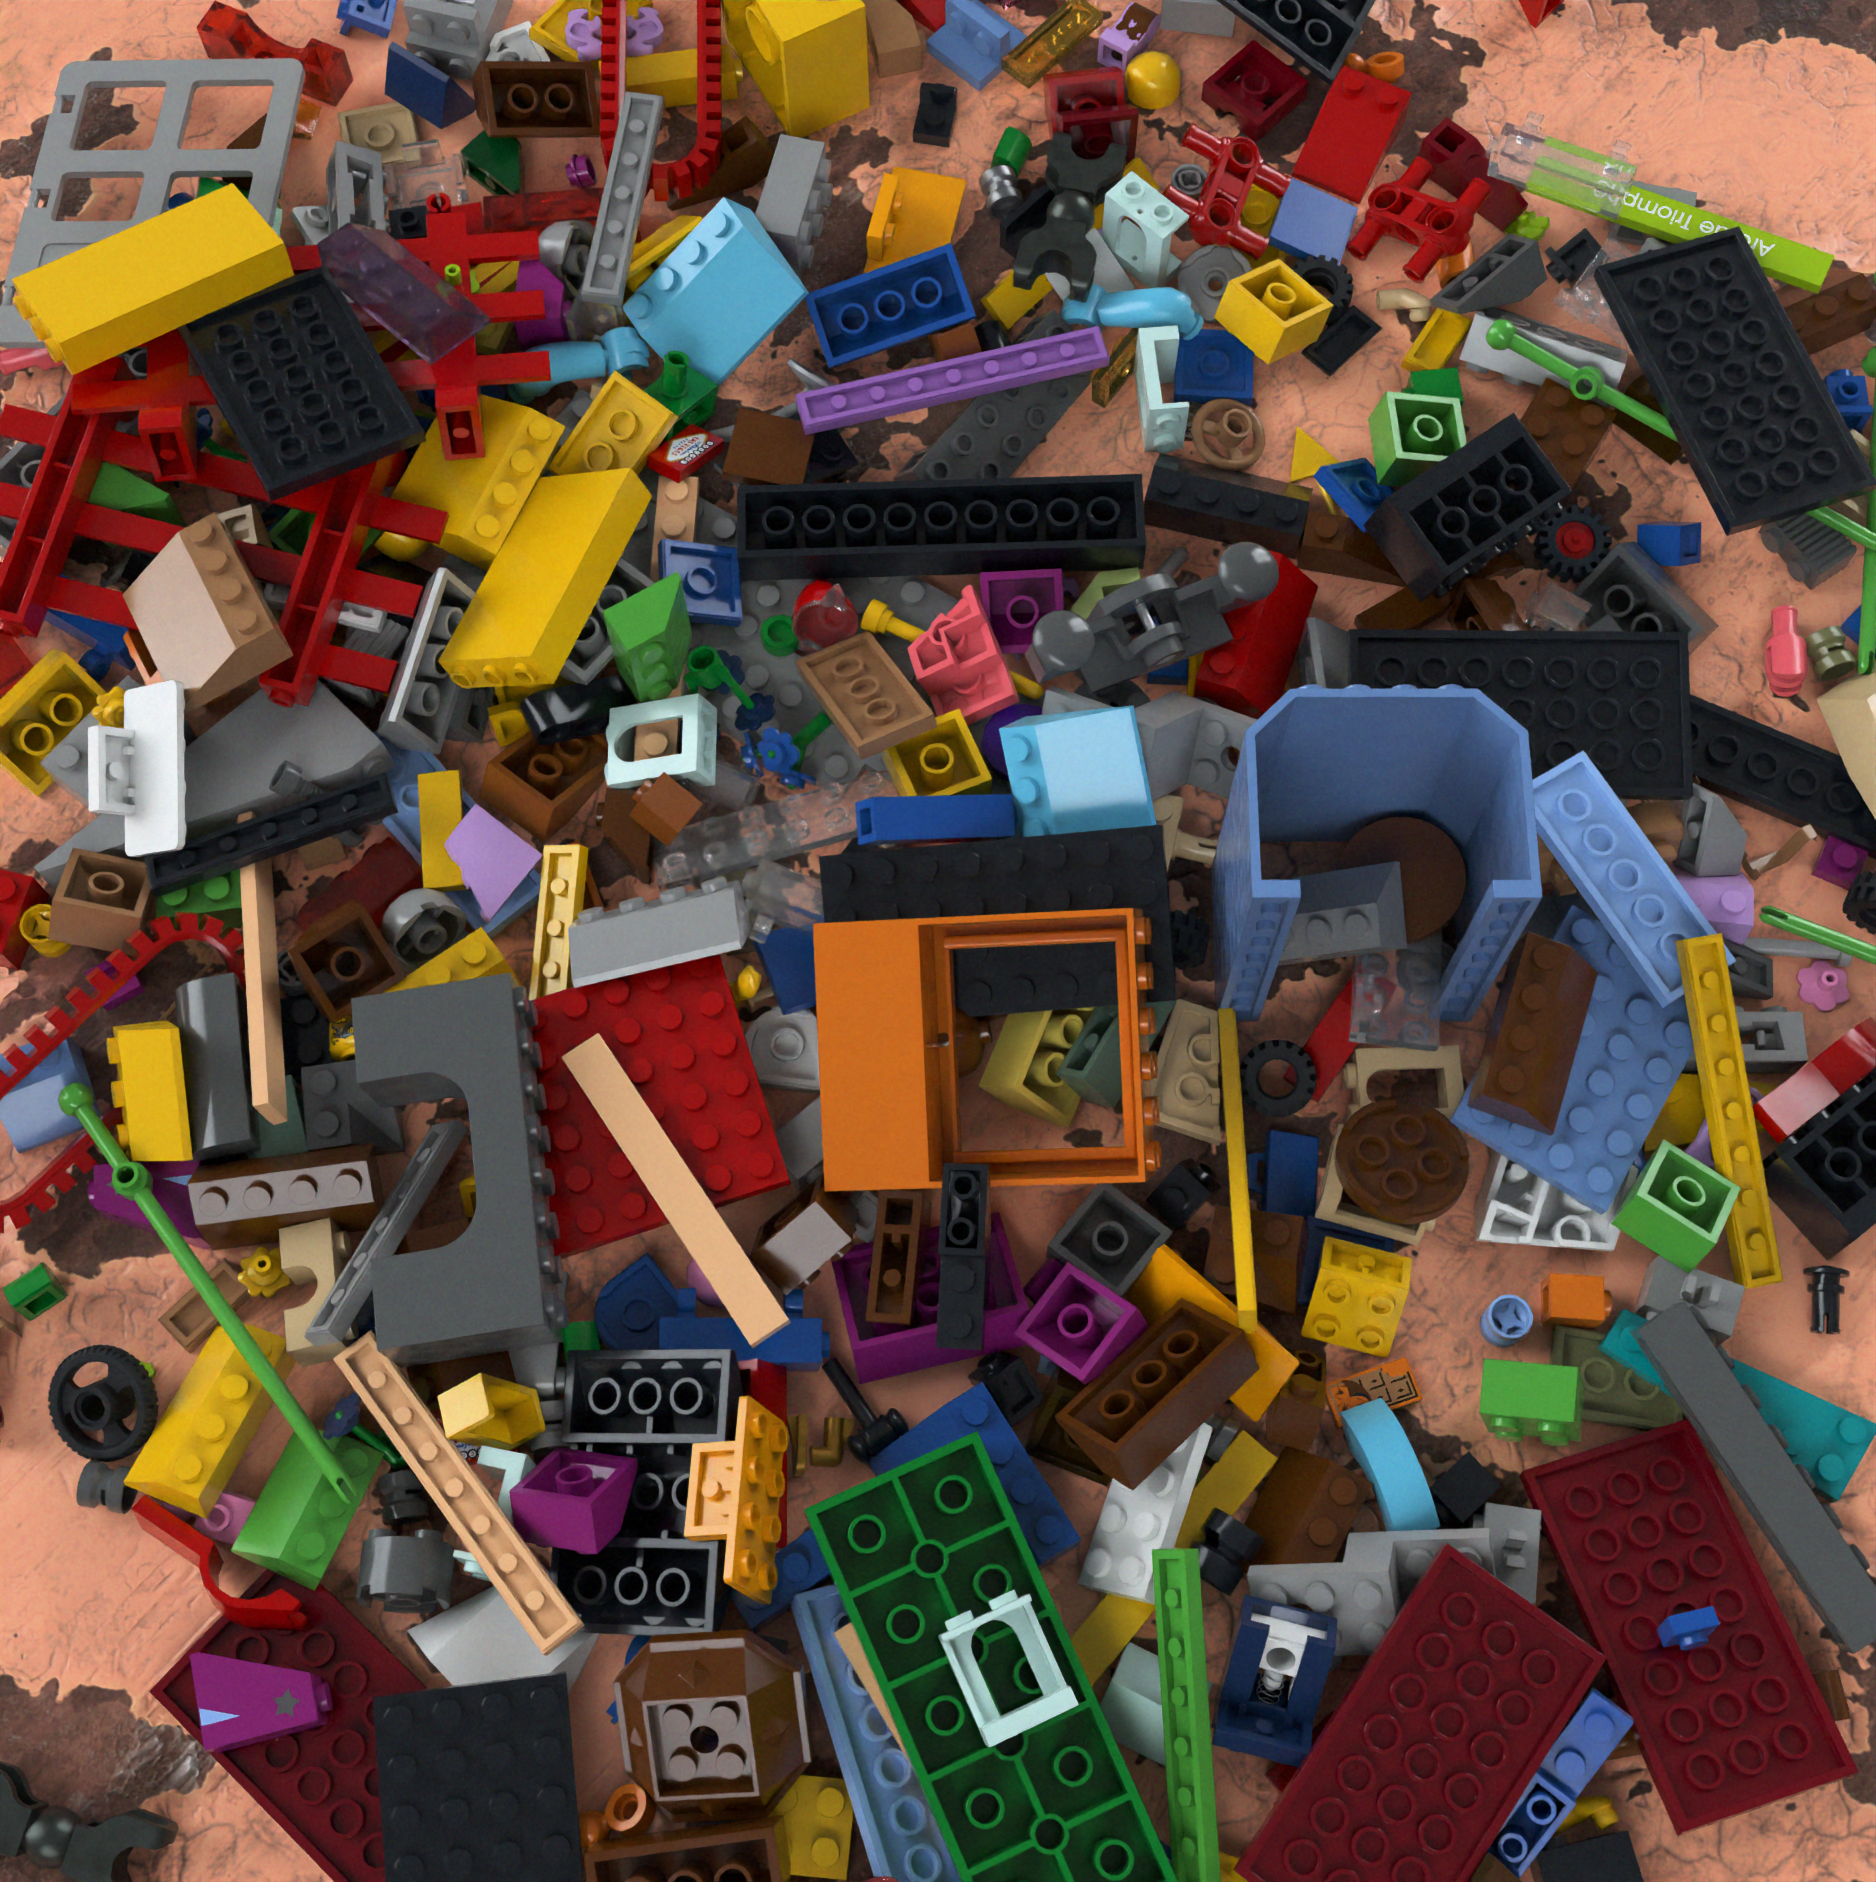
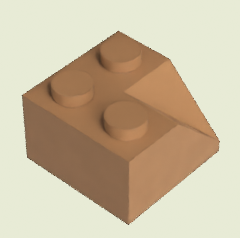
(100, 901)

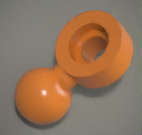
(1383, 66)
(618, 1816)

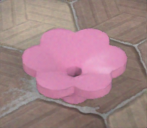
(1822, 986)

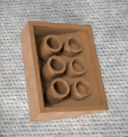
(205, 614)

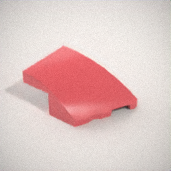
(963, 662)

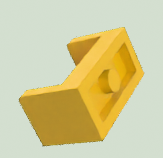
(491, 1412)

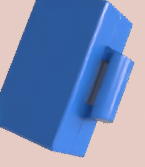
(1288, 1173)

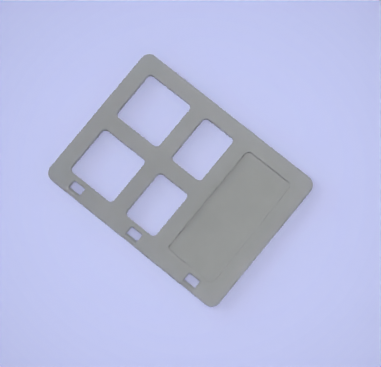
(45, 239)

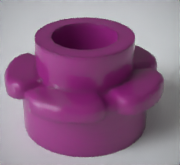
(581, 171)

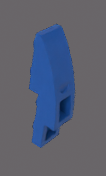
(1563, 1774)

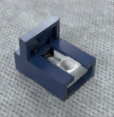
(1262, 1710)

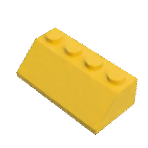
(208, 1424)

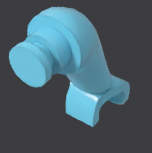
(1135, 310)
(573, 360)

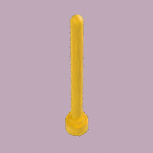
(881, 619)

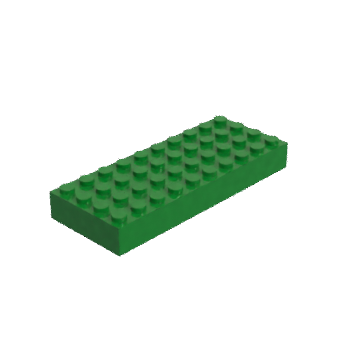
(904, 1562)

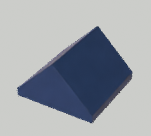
(425, 89)

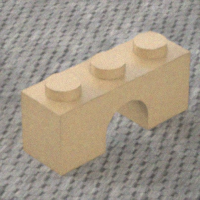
(317, 1254)

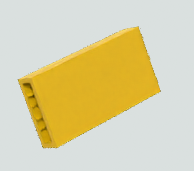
(151, 278)
(545, 579)

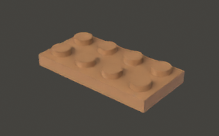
(865, 694)

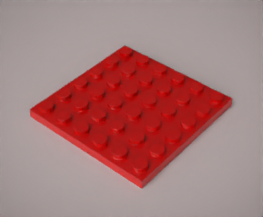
(693, 1069)

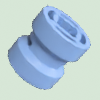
(1511, 1313)

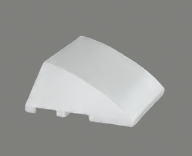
(1529, 1211)
(488, 1643)

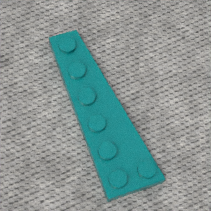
(1818, 1433)

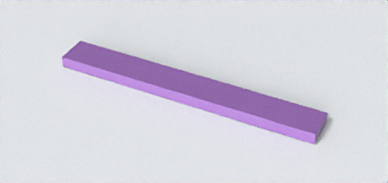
(951, 380)

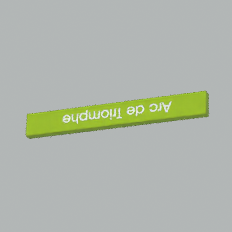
(1681, 222)

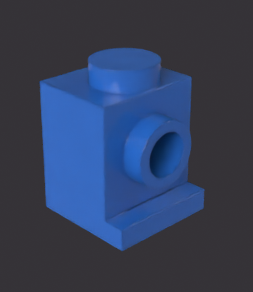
(1850, 397)

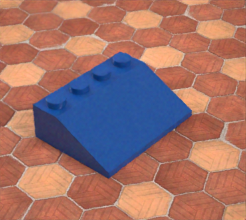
(1033, 1503)

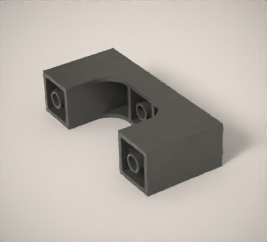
(501, 1276)

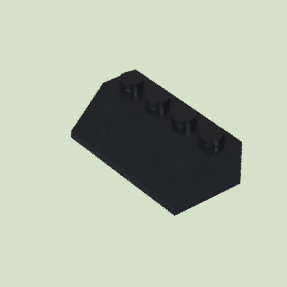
(1226, 505)

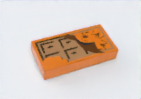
(1389, 1381)

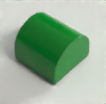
(1012, 150)
(35, 1291)
(580, 1336)

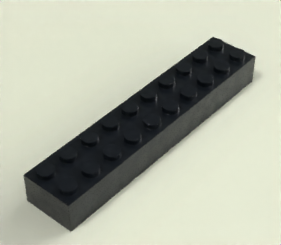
(940, 527)

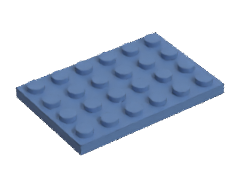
(1616, 1085)

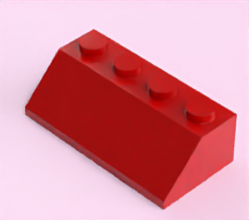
(1255, 665)

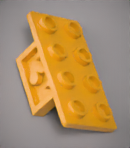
(912, 215)
(1170, 1279)
(737, 1498)

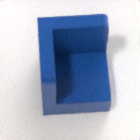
(1671, 542)

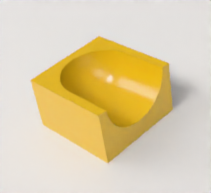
(803, 57)

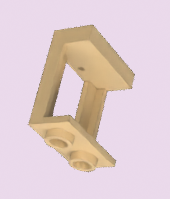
(1371, 1060)
(1332, 1210)

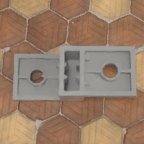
(1369, 1583)

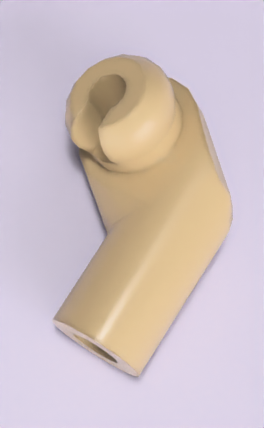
(1405, 298)

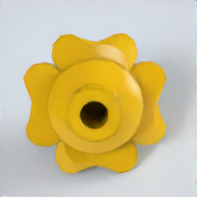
(110, 708)
(263, 1273)

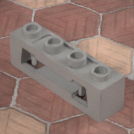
(353, 172)
(1777, 1042)

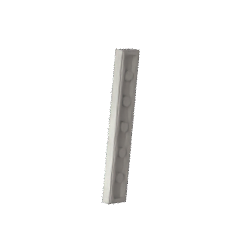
(623, 198)
(386, 1232)

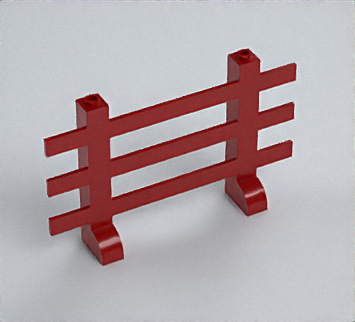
(173, 390)
(319, 579)

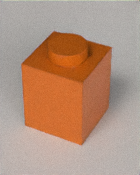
(1574, 1301)

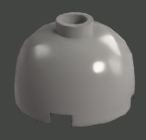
(566, 252)
(422, 926)

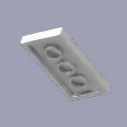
(1142, 1521)

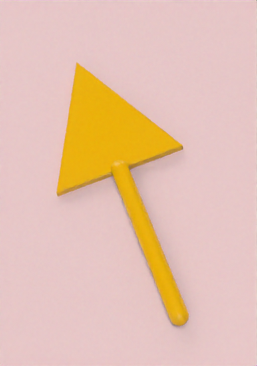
(1306, 461)

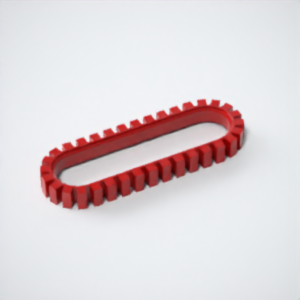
(705, 155)
(65, 1025)

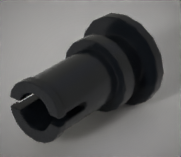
(1825, 1297)

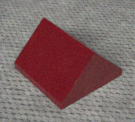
(1098, 127)

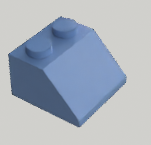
(32, 1107)

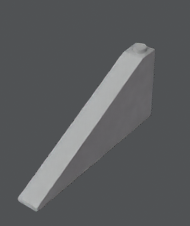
(234, 764)

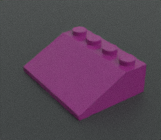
(899, 1349)

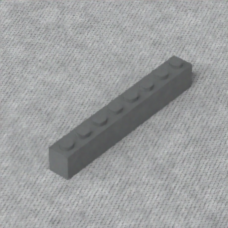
(1762, 1473)

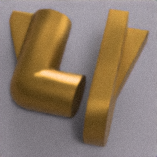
(830, 1454)

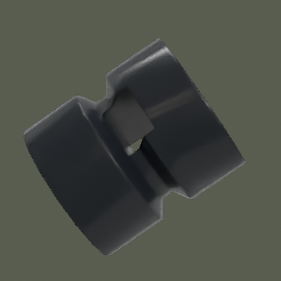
(1224, 1549)

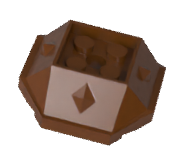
(738, 1690)

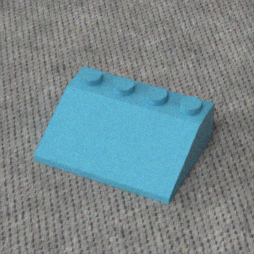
(717, 293)
(1077, 772)

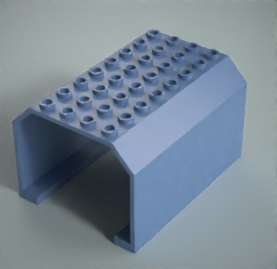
(1363, 755)

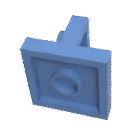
(973, 41)

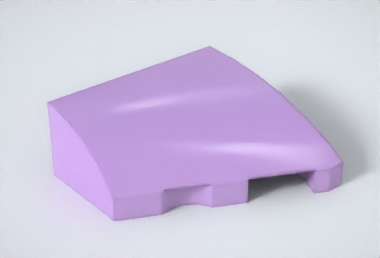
(490, 859)

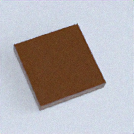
(767, 450)

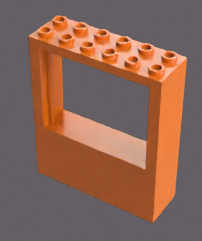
(896, 1093)

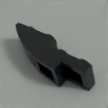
(964, 1256)

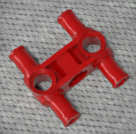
(1232, 171)
(1419, 219)

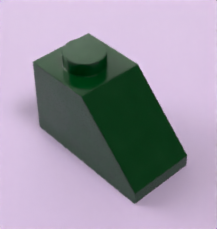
(495, 164)

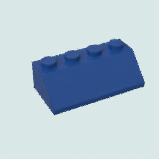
(890, 306)

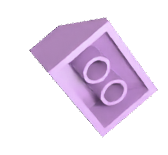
(1723, 901)

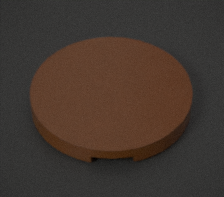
(1429, 867)
(1402, 1161)

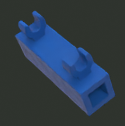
(103, 638)
(935, 819)
(795, 1346)

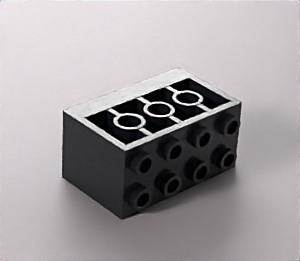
(1468, 509)
(1828, 1171)

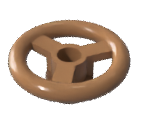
(1230, 432)

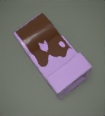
(1128, 36)

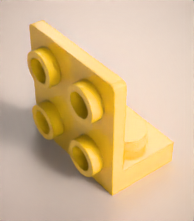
(1357, 1297)

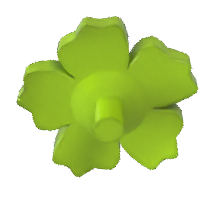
(1529, 226)

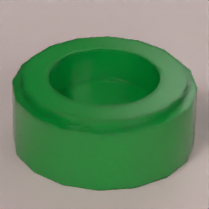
(778, 636)

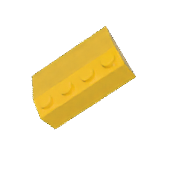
(483, 492)

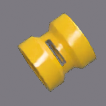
(35, 929)

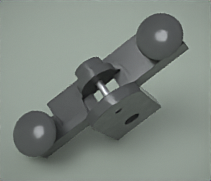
(1187, 620)

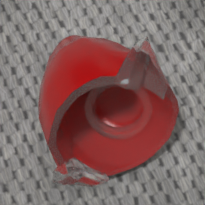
(823, 616)

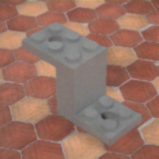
(1179, 739)

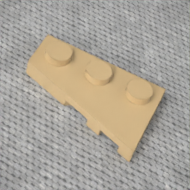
(1189, 1073)

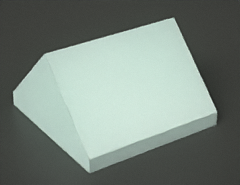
(1134, 1703)

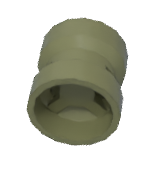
(1830, 653)

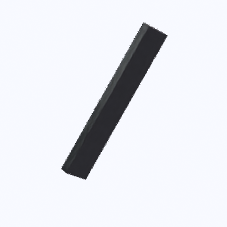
(271, 834)

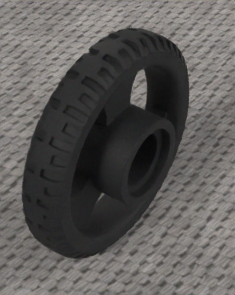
(83, 1407)

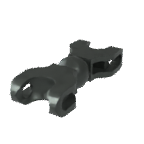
(1062, 241)
(60, 1839)

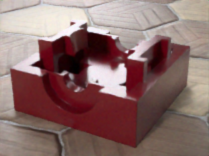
(1259, 76)

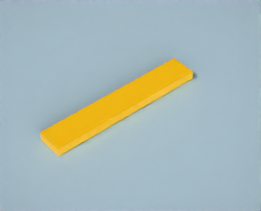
(1011, 303)

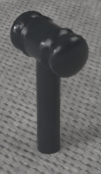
(876, 1432)

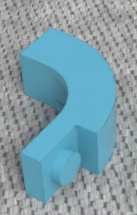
(1391, 1465)

